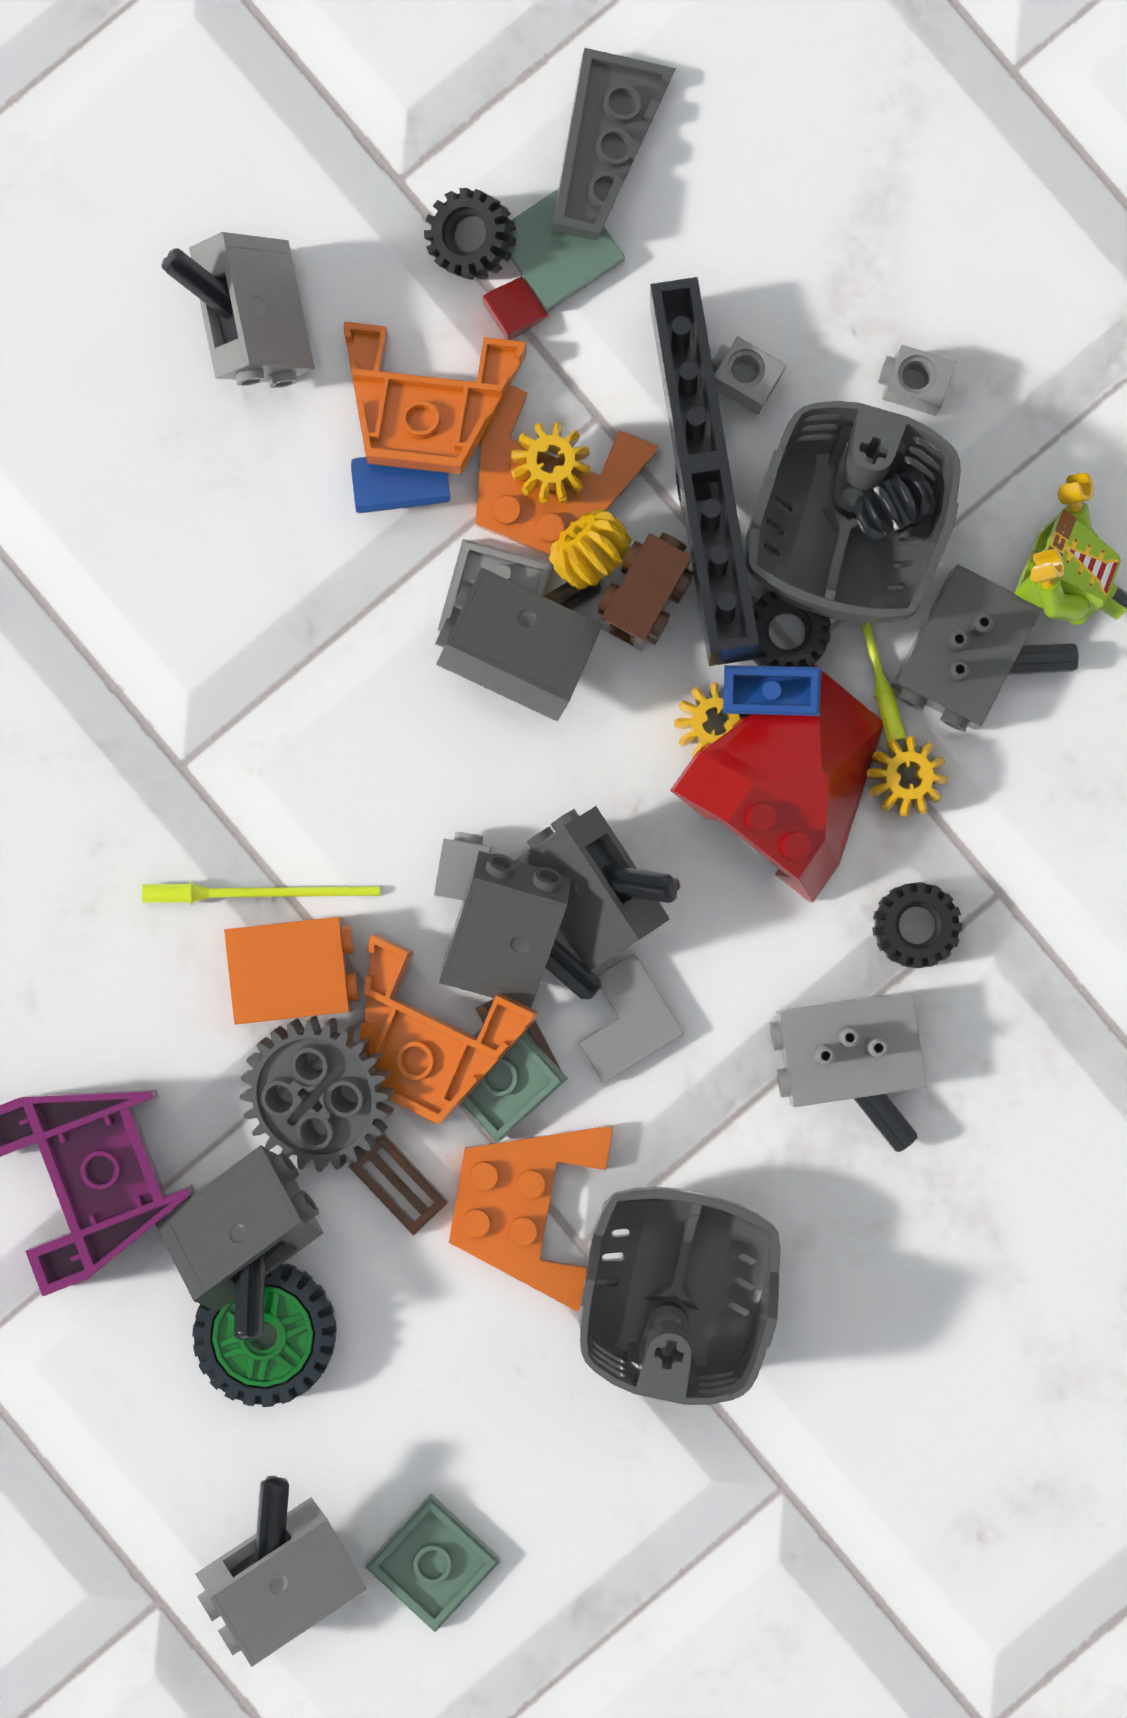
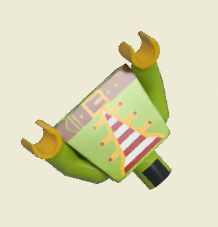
(1069, 565)

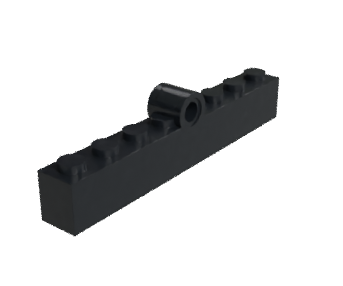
(703, 472)

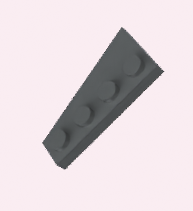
(606, 128)

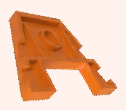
(425, 418)
(523, 518)
(428, 1058)
(507, 1200)

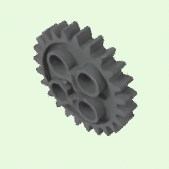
(286, 1064)

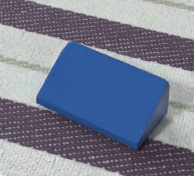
(395, 487)
(772, 690)

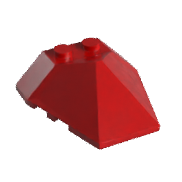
(789, 784)

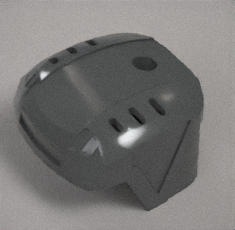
(824, 555)
(683, 1263)

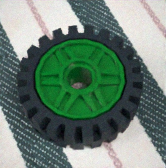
(276, 1370)

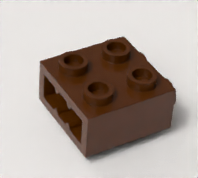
(652, 578)

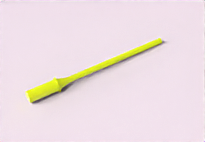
(883, 691)
(191, 892)

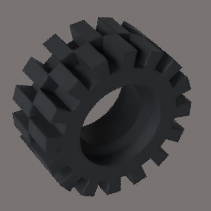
(443, 230)
(806, 654)
(946, 925)

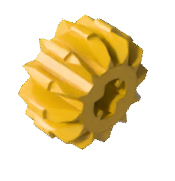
(539, 450)
(590, 548)
(699, 717)
(890, 778)

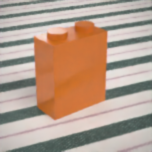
(290, 970)

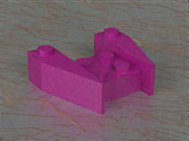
(97, 1173)

